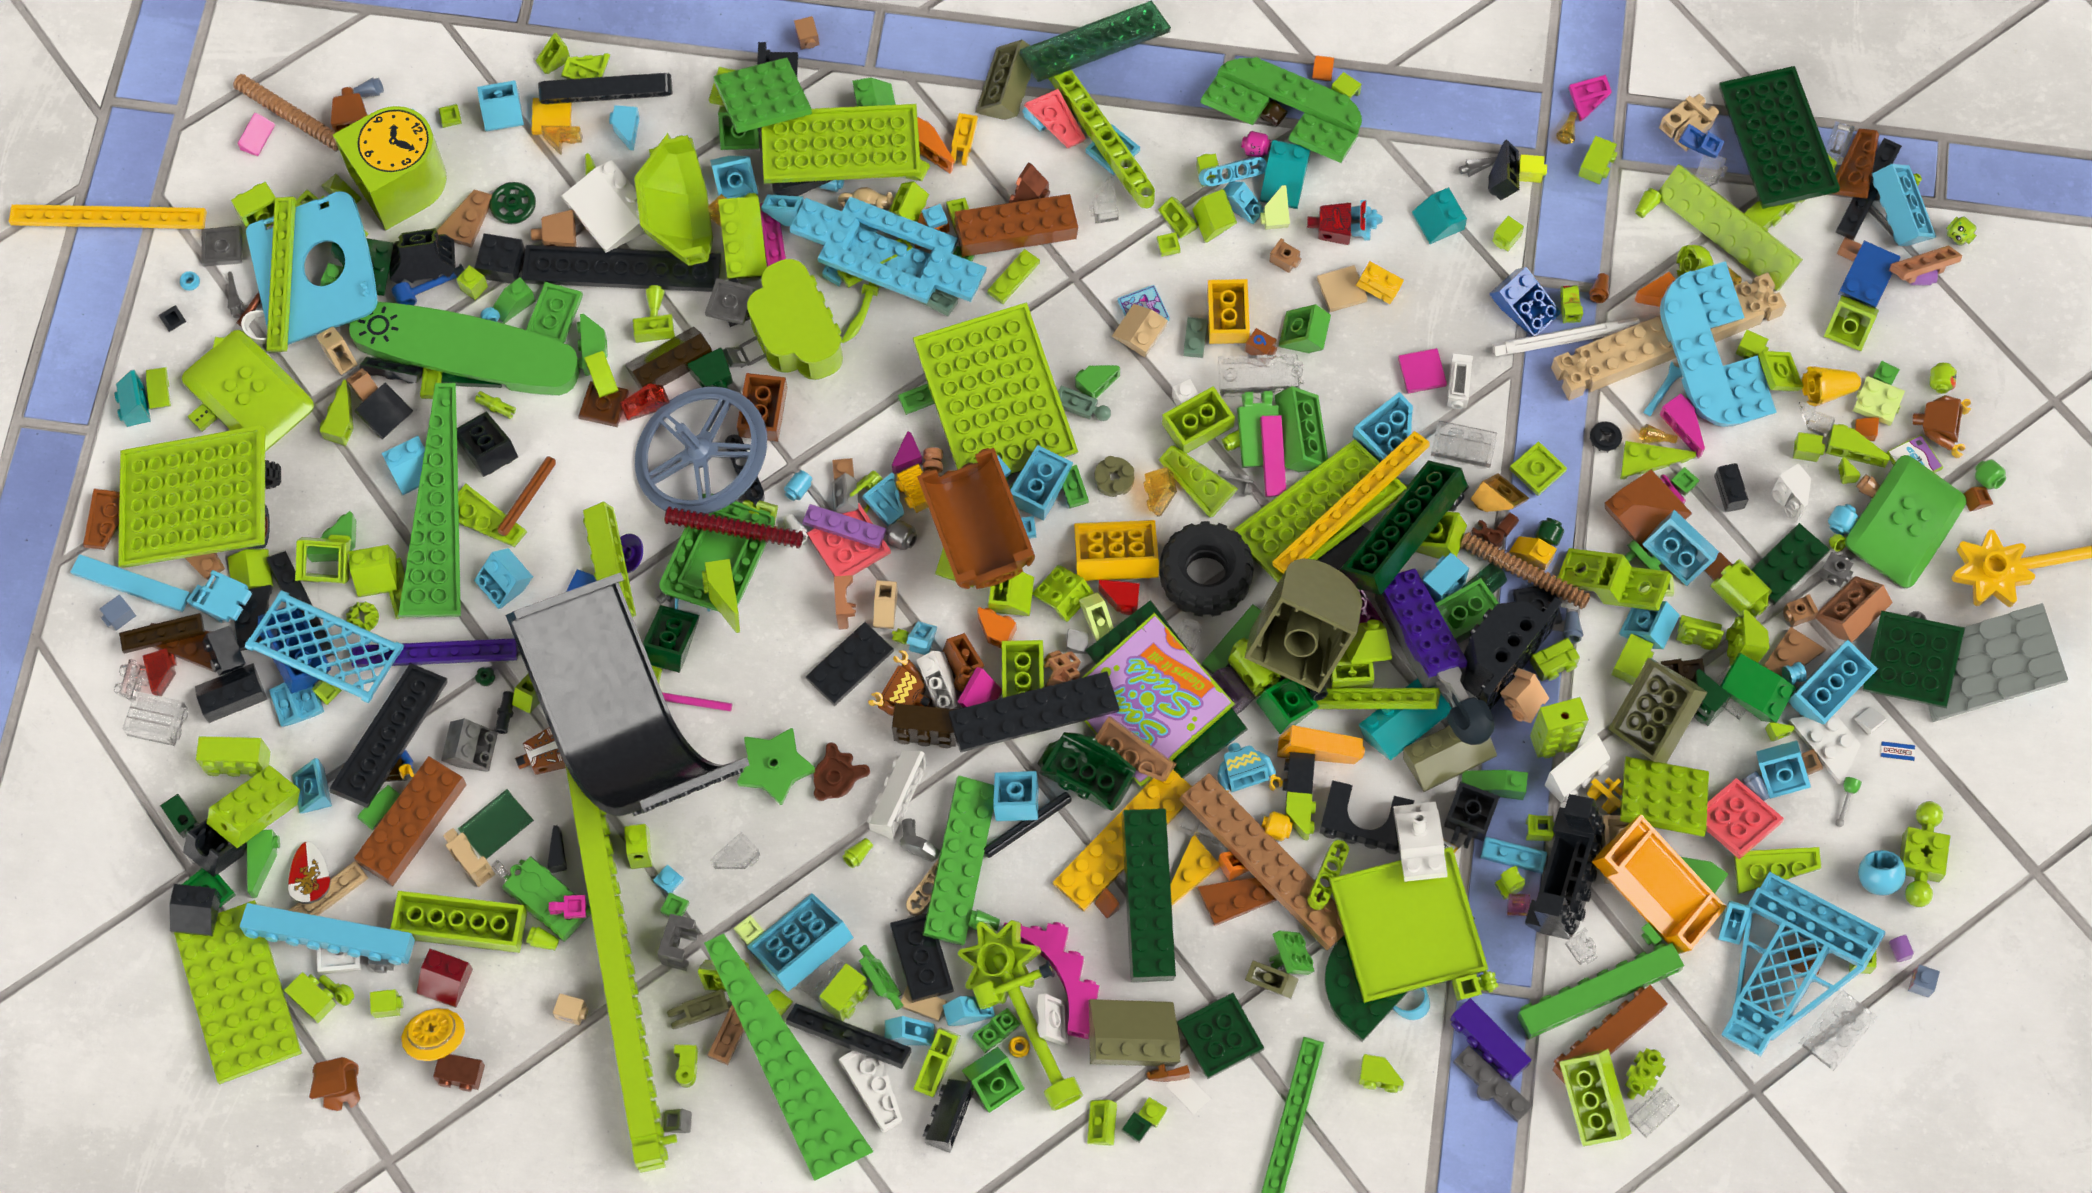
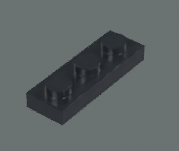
(392, 370)

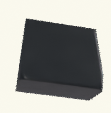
(172, 318)

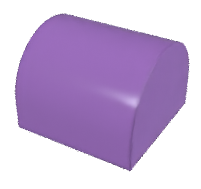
(1901, 948)

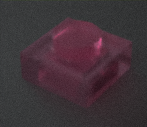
(1518, 904)

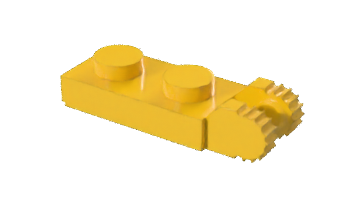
(964, 136)

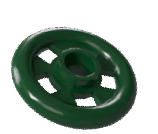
(509, 217)

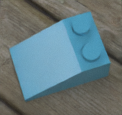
(1040, 482)

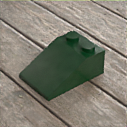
(670, 638)

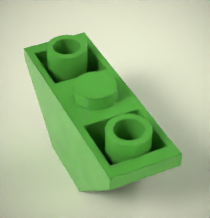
(592, 340)
(345, 526)

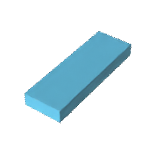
(1513, 855)

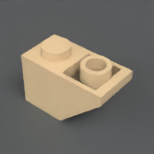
(885, 604)

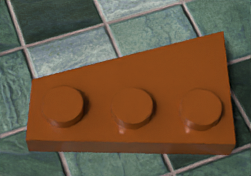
(102, 518)

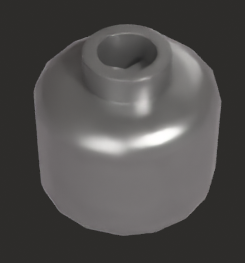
(901, 535)

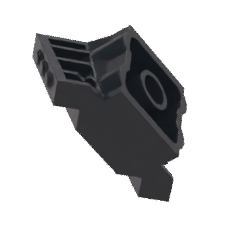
(422, 256)

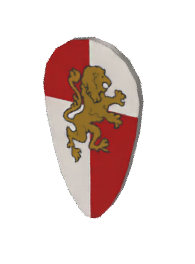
(308, 875)

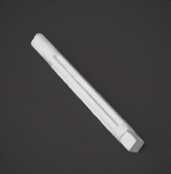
(1562, 337)

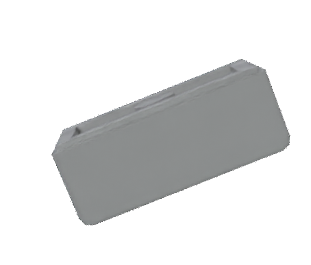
(841, 494)

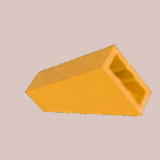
(1325, 745)

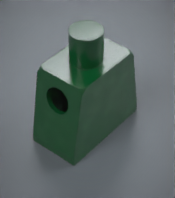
(711, 370)
(178, 813)

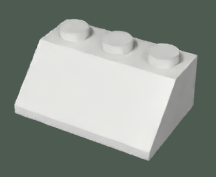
(1578, 769)

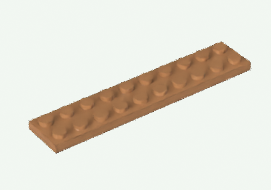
(1262, 857)

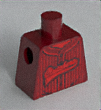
(1333, 223)

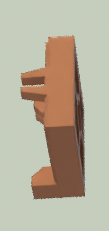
(843, 608)

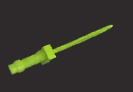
(858, 321)

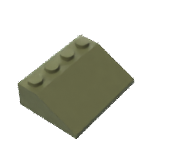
(1657, 711)
(1133, 1033)

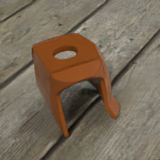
(336, 1083)

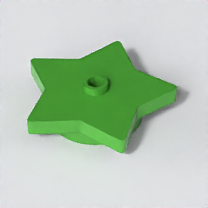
(779, 778)

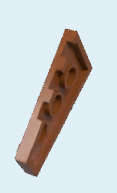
(1857, 166)
(1234, 898)

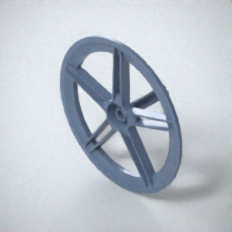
(701, 449)

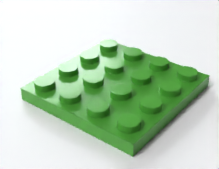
(762, 95)

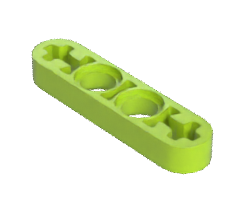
(1326, 873)

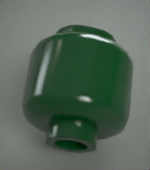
(1550, 531)

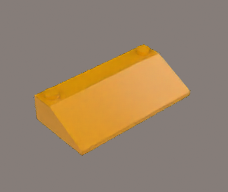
(1659, 884)

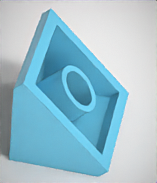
(313, 787)

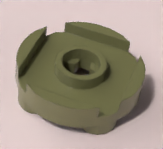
(1118, 486)

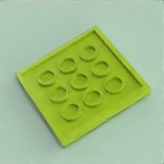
(1665, 795)

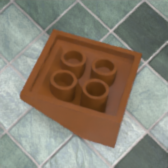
(1644, 506)

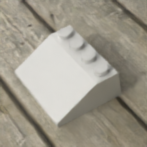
(606, 206)

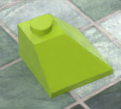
(1369, 644)

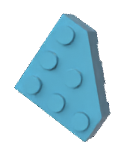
(1385, 427)

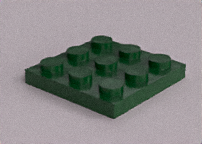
(1220, 1035)

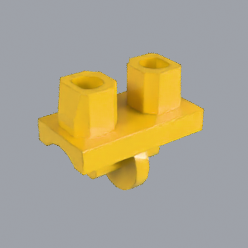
(1598, 789)

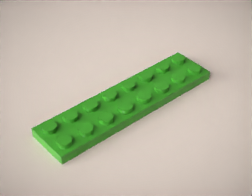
(960, 861)

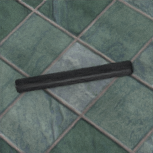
(1026, 825)

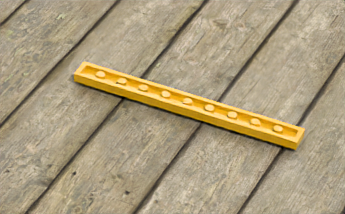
(107, 216)
(1353, 501)

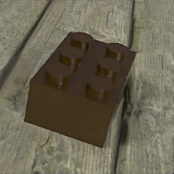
(923, 726)

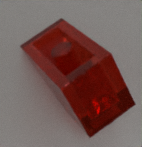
(644, 401)
(160, 670)

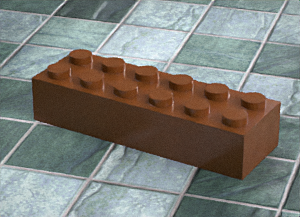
(1016, 225)
(410, 821)

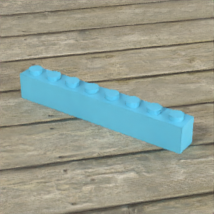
(327, 933)

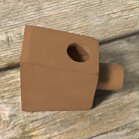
(557, 230)

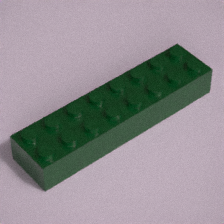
(1404, 527)
(1148, 895)

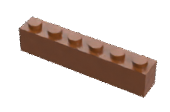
(1618, 1027)

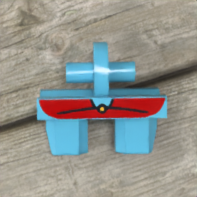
(1368, 220)

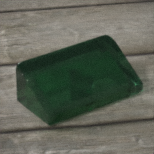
(1492, 577)

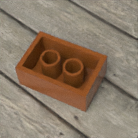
(769, 397)

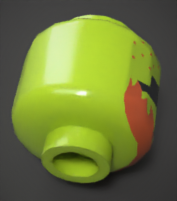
(1943, 378)

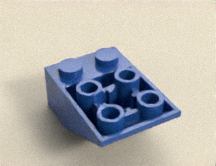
(1525, 301)

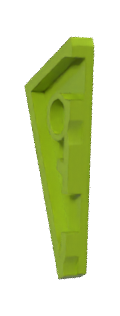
(1644, 457)

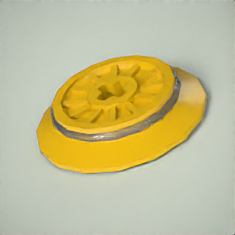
(428, 1046)

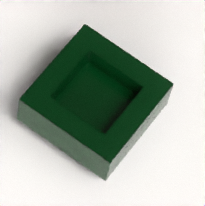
(1136, 1127)

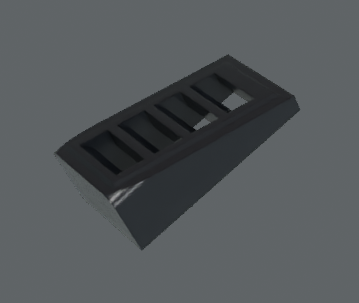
(556, 857)

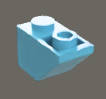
(1243, 201)
(965, 1011)

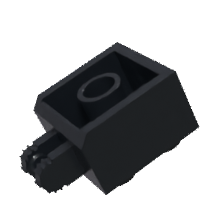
(1467, 823)

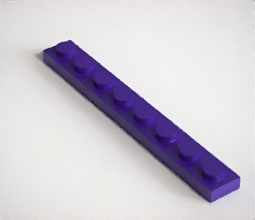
(445, 652)

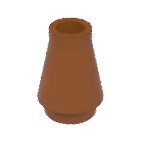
(1600, 289)

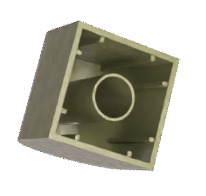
(1306, 623)

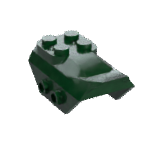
(1088, 769)

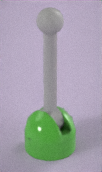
(1851, 786)

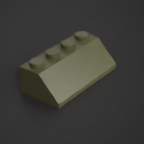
(1005, 83)
(1444, 757)

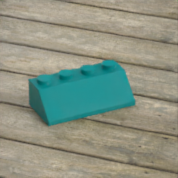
(1395, 729)

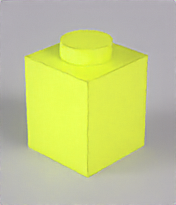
(1532, 168)

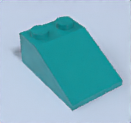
(1287, 167)

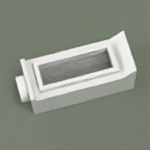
(1459, 381)

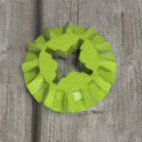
(369, 610)

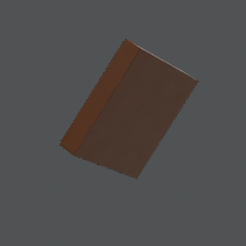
(604, 409)

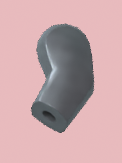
(915, 844)

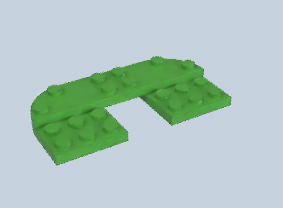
(1248, 84)

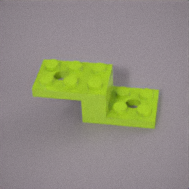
(1615, 579)

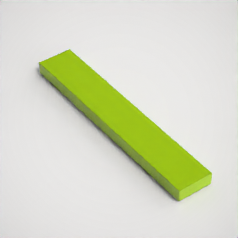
(1380, 698)

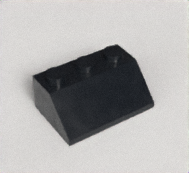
(230, 693)
(948, 1114)

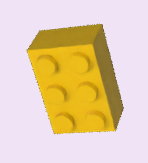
(1228, 311)

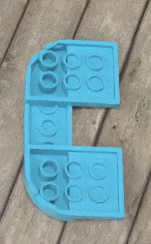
(1688, 313)

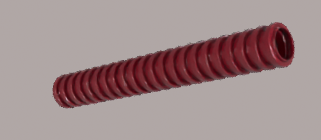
(733, 527)

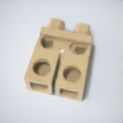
(1688, 112)
(462, 851)

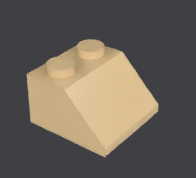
(1140, 329)

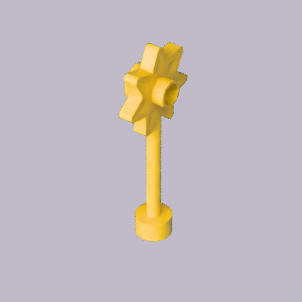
(1999, 569)

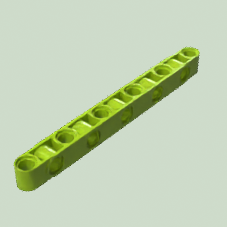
(1098, 129)

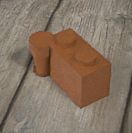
(962, 659)

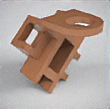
(1065, 670)

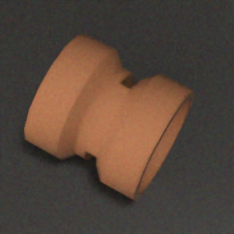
(933, 459)

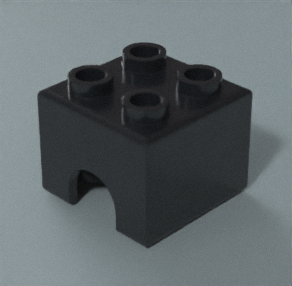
(211, 849)

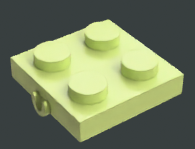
(1878, 400)

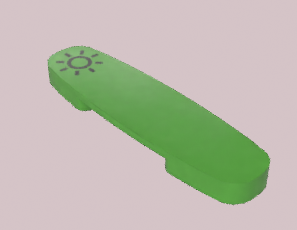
(467, 348)

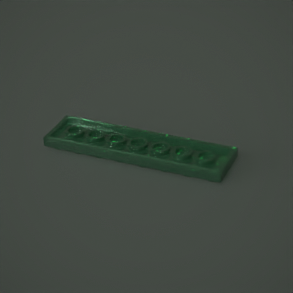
(1094, 41)

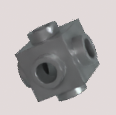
(1836, 570)

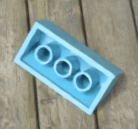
(1903, 205)
(1832, 683)

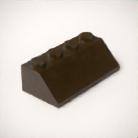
(669, 359)

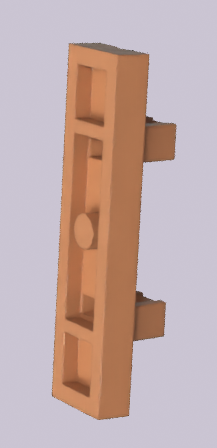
(1924, 263)

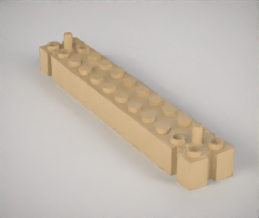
(1647, 344)

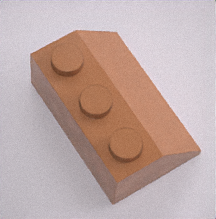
(1854, 608)

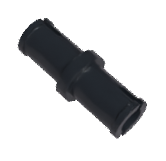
(504, 713)

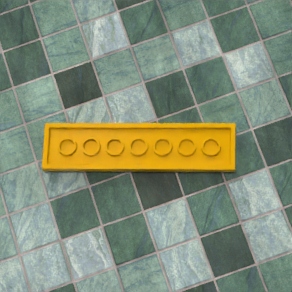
(1104, 857)

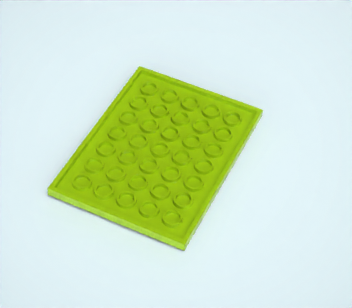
(995, 388)
(192, 497)

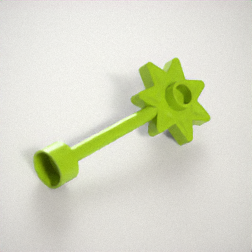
(1002, 959)

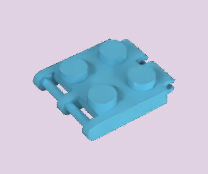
(223, 597)

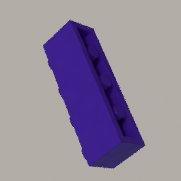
(1490, 1040)

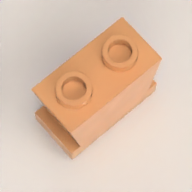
(1524, 696)

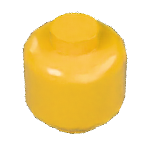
(1277, 825)

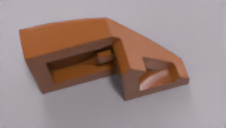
(1162, 1075)

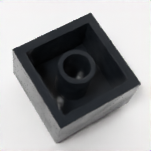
(500, 258)

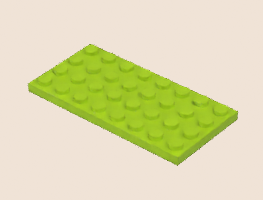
(843, 145)
(1302, 504)
(238, 998)

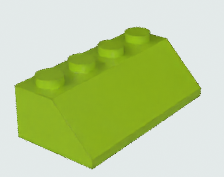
(742, 237)
(1595, 1098)

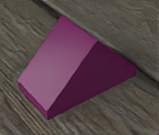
(907, 455)

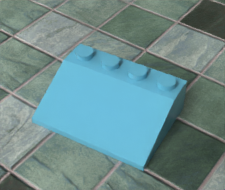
(800, 942)

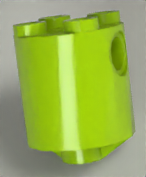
(1742, 589)
(1253, 675)

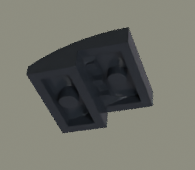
(383, 410)

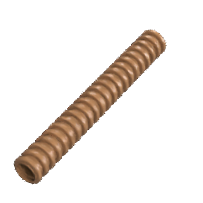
(285, 110)
(1525, 570)

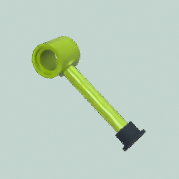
(988, 995)

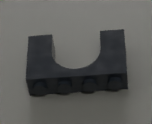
(1338, 823)

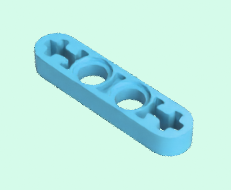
(1232, 169)

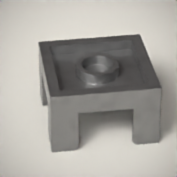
(668, 951)

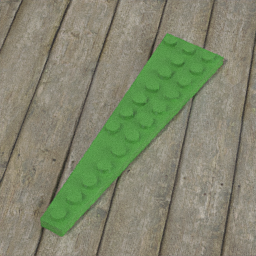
(433, 557)
(808, 1104)

